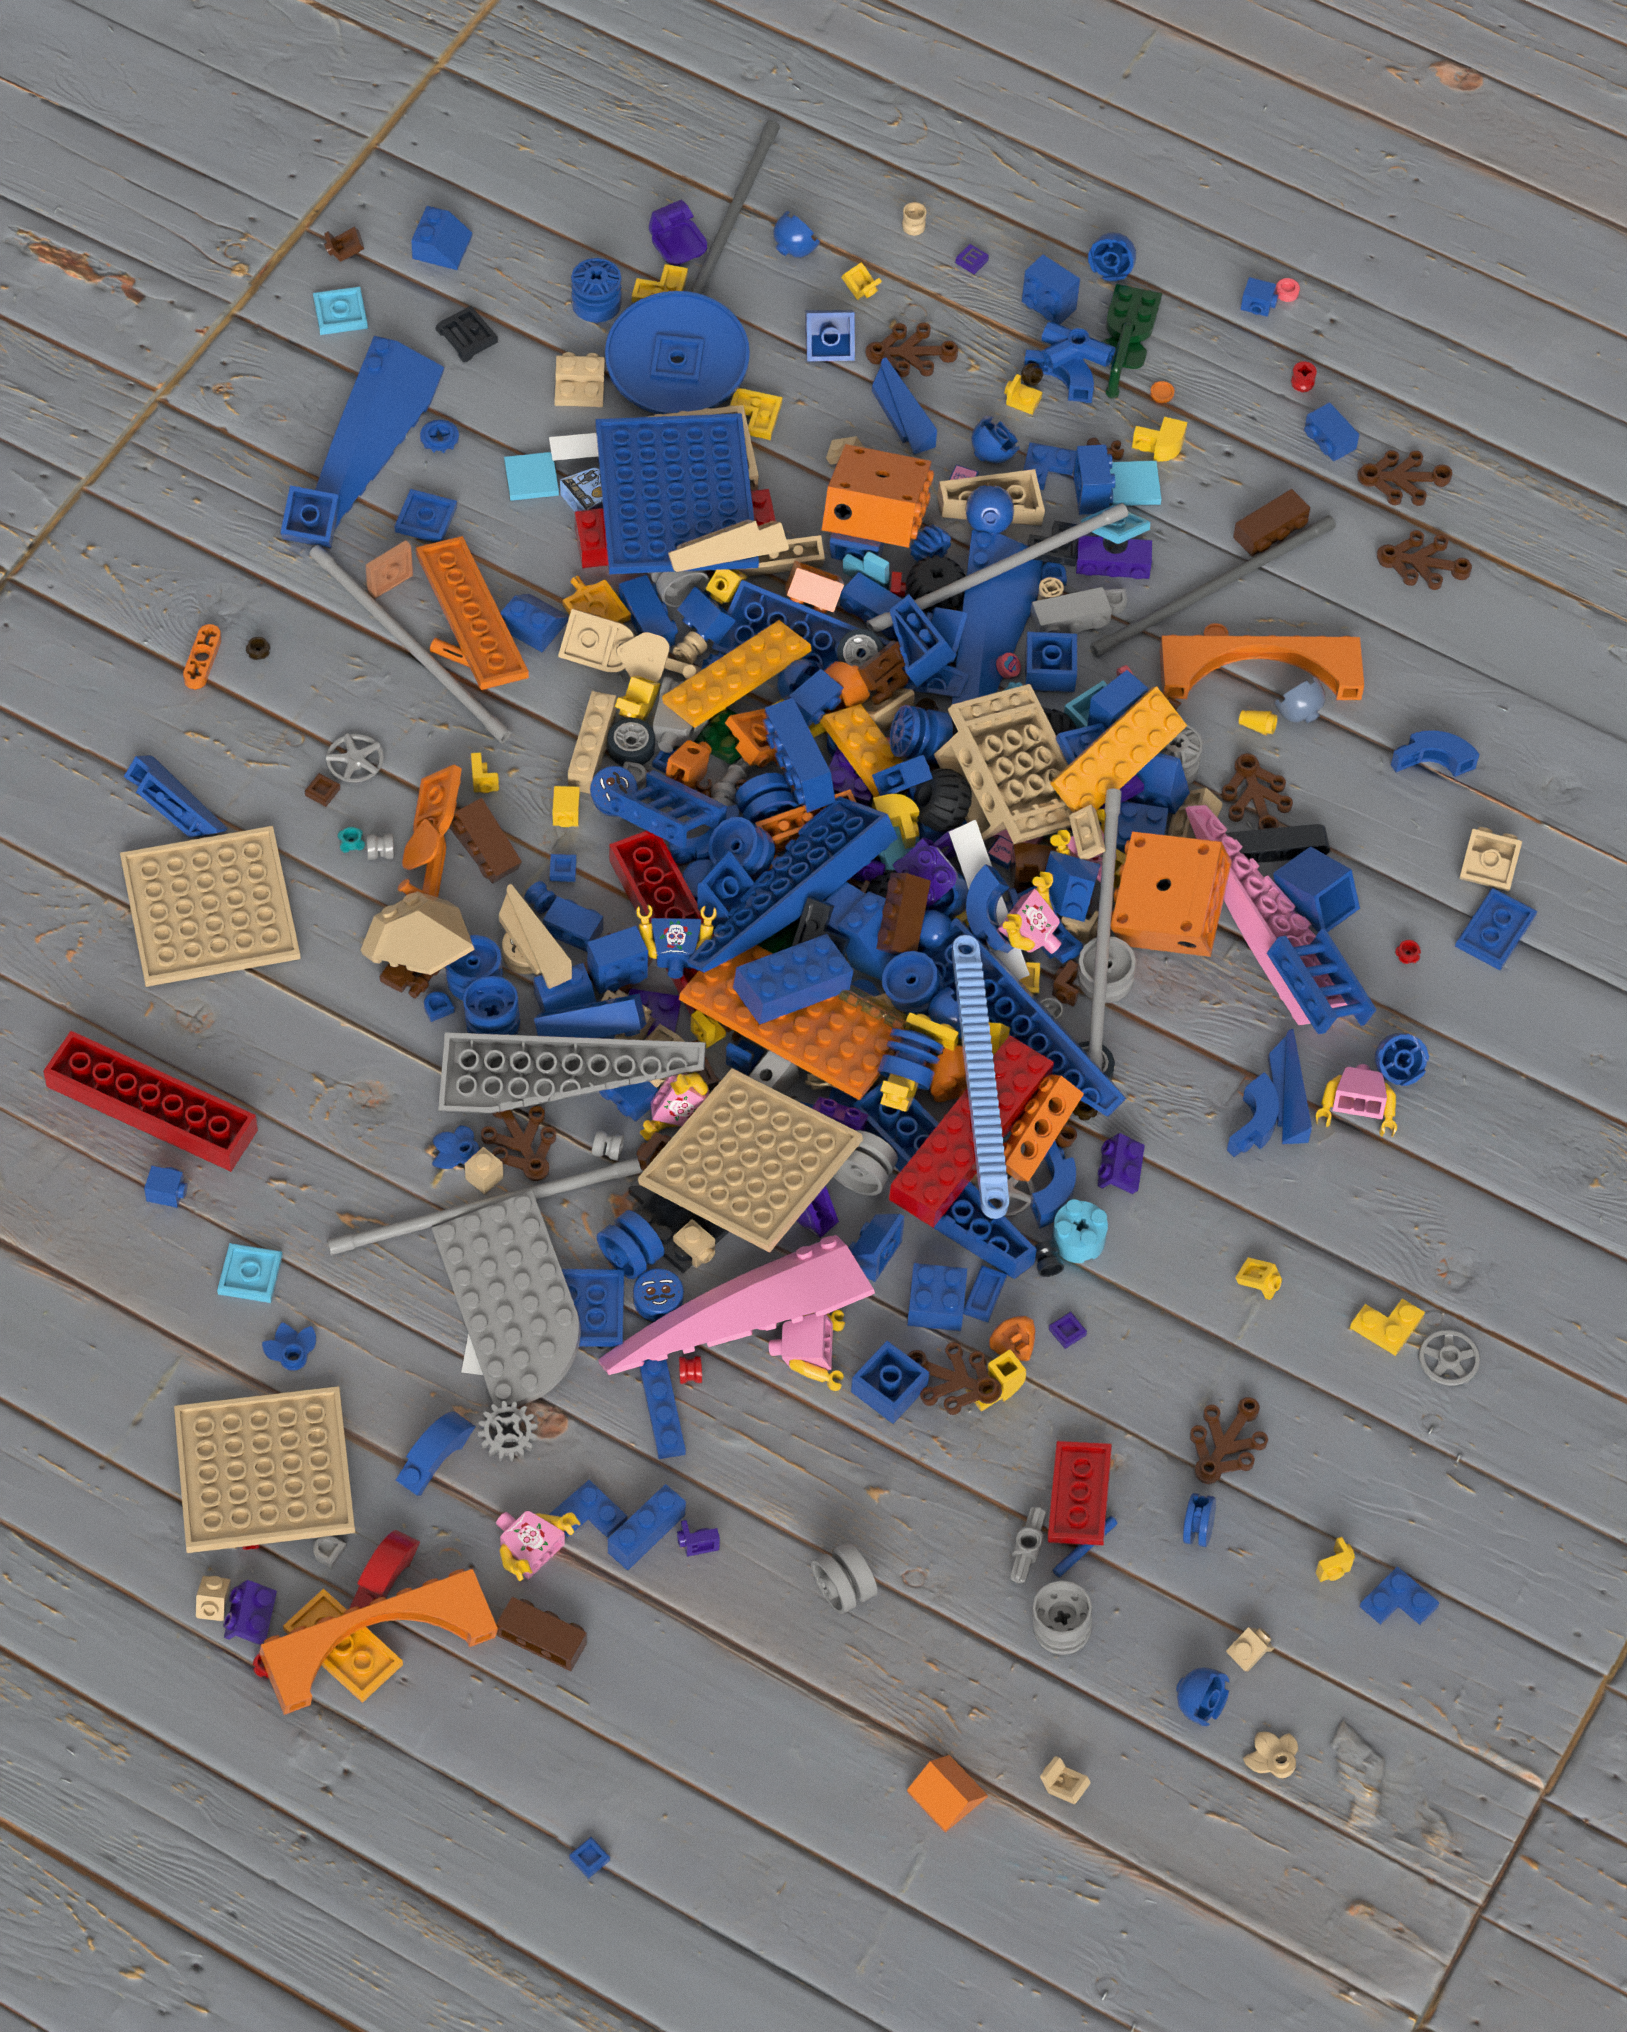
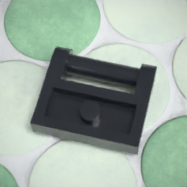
(472, 328)

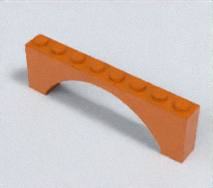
(1330, 659)
(448, 1603)

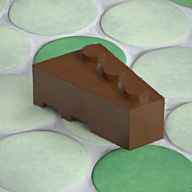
(485, 841)
(1027, 863)

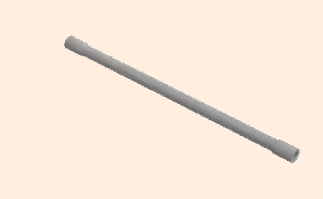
(1105, 518)
(491, 723)
(1112, 811)
(351, 1241)

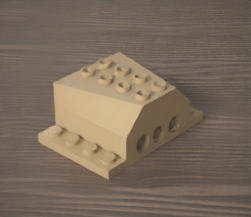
(1009, 761)

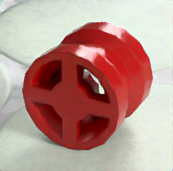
(1299, 380)
(690, 1370)

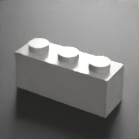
(1072, 612)

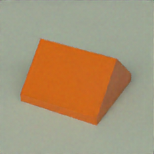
(946, 1792)

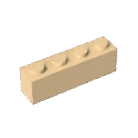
(805, 550)
(592, 740)

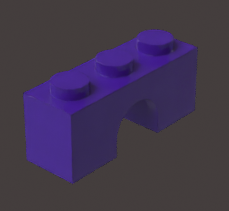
(1096, 560)

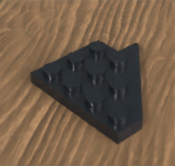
(667, 1220)

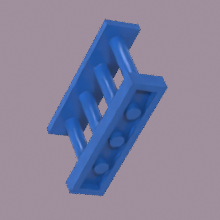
(671, 794)
(1306, 991)

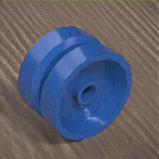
(765, 797)
(747, 843)
(478, 963)
(912, 982)
(630, 1244)

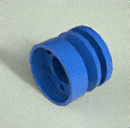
(596, 290)
(919, 732)
(491, 1007)
(911, 1057)

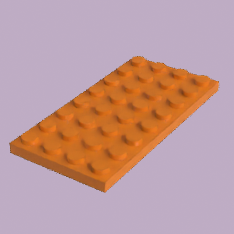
(823, 1038)

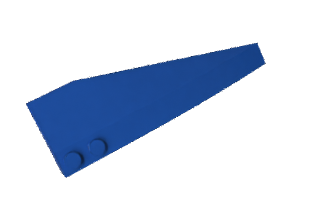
(382, 407)
(759, 608)
(995, 612)
(816, 864)
(1029, 1021)

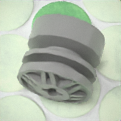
(676, 586)
(1188, 748)
(1066, 1604)

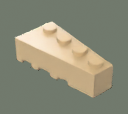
(1020, 485)

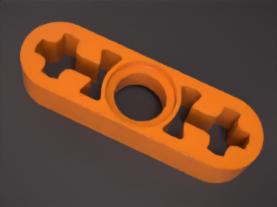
(199, 646)

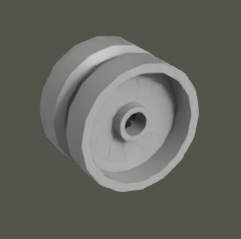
(1120, 969)
(868, 1166)
(844, 1577)

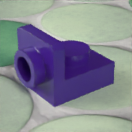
(700, 1542)

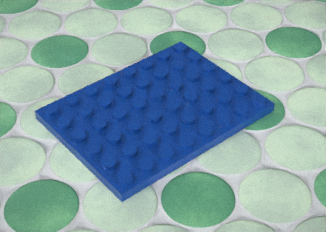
(670, 485)

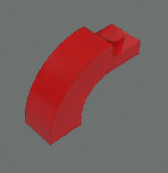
(384, 1567)

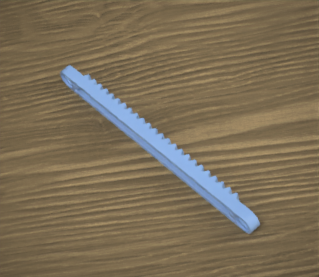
(980, 1077)

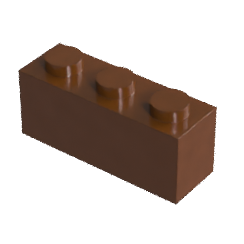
(1272, 522)
(903, 913)
(542, 1633)

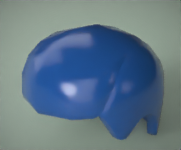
(934, 929)

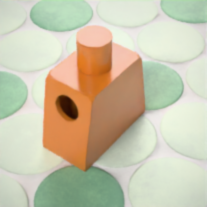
(689, 761)

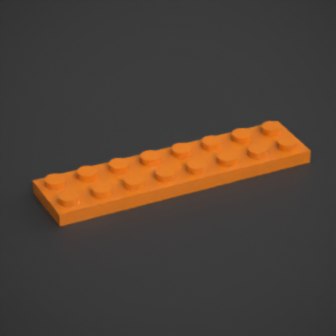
(472, 613)

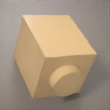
(484, 1170)

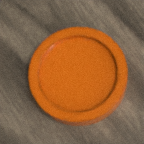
(1162, 392)
(1215, 630)

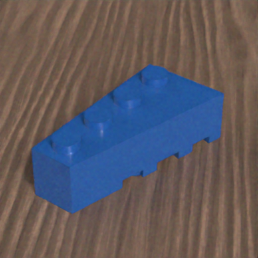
(986, 1237)

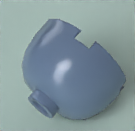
(1302, 702)

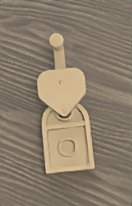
(615, 647)

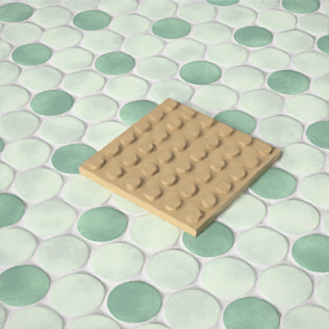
(209, 906)
(750, 1159)
(263, 1469)

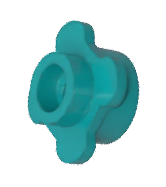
(351, 833)

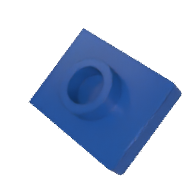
(740, 1059)

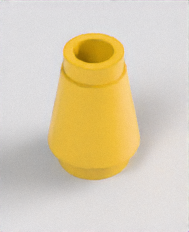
(1259, 721)

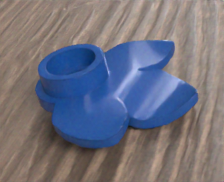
(454, 1147)
(289, 1344)

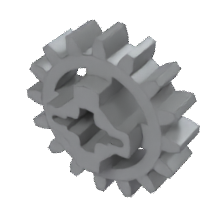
(498, 1423)

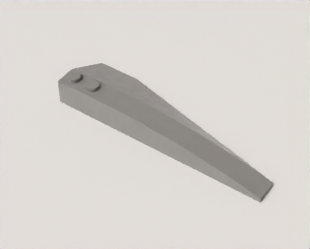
(519, 1071)

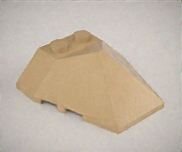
(418, 933)

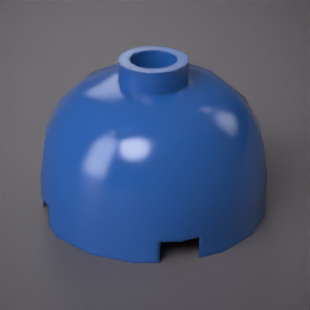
(793, 237)
(1112, 256)
(993, 441)
(989, 509)
(795, 675)
(944, 1010)
(1401, 1058)
(1202, 1694)

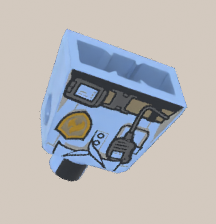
(582, 490)

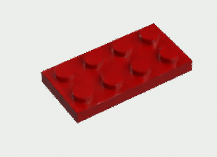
(1080, 1493)

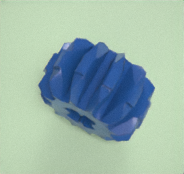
(930, 542)

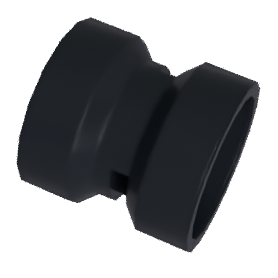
(1048, 1260)

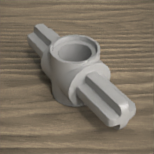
(1025, 1556)

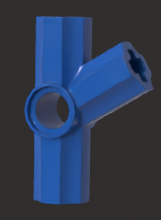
(1075, 345)

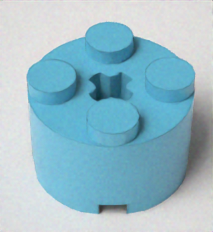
(1080, 1231)

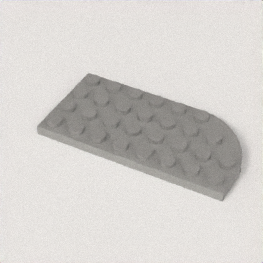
(511, 1297)

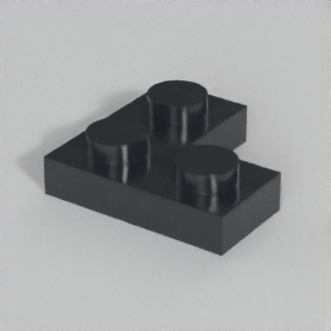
(1062, 555)
(815, 923)

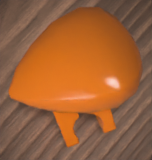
(1014, 1334)

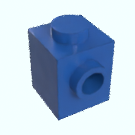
(1259, 297)
(165, 1186)

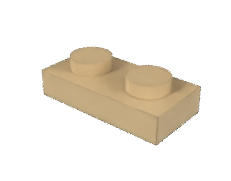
(1087, 833)

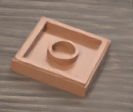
(389, 569)

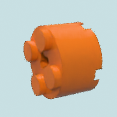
(854, 687)
(949, 1076)

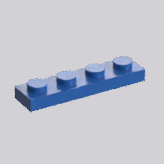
(662, 1409)

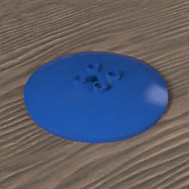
(671, 326)

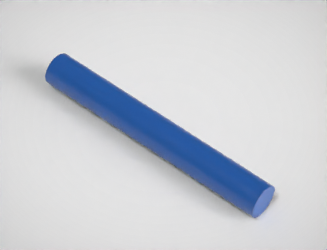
(1080, 1551)

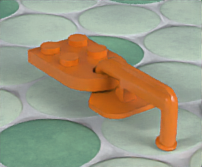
(432, 819)

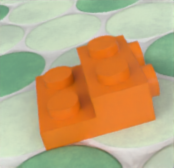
(752, 737)

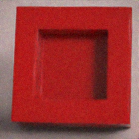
(898, 587)

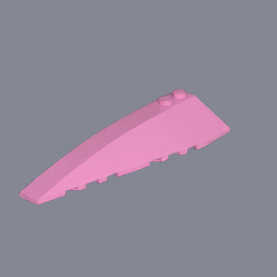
(1261, 910)
(801, 1283)

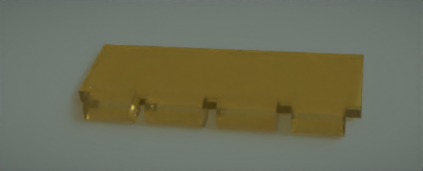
(874, 1007)

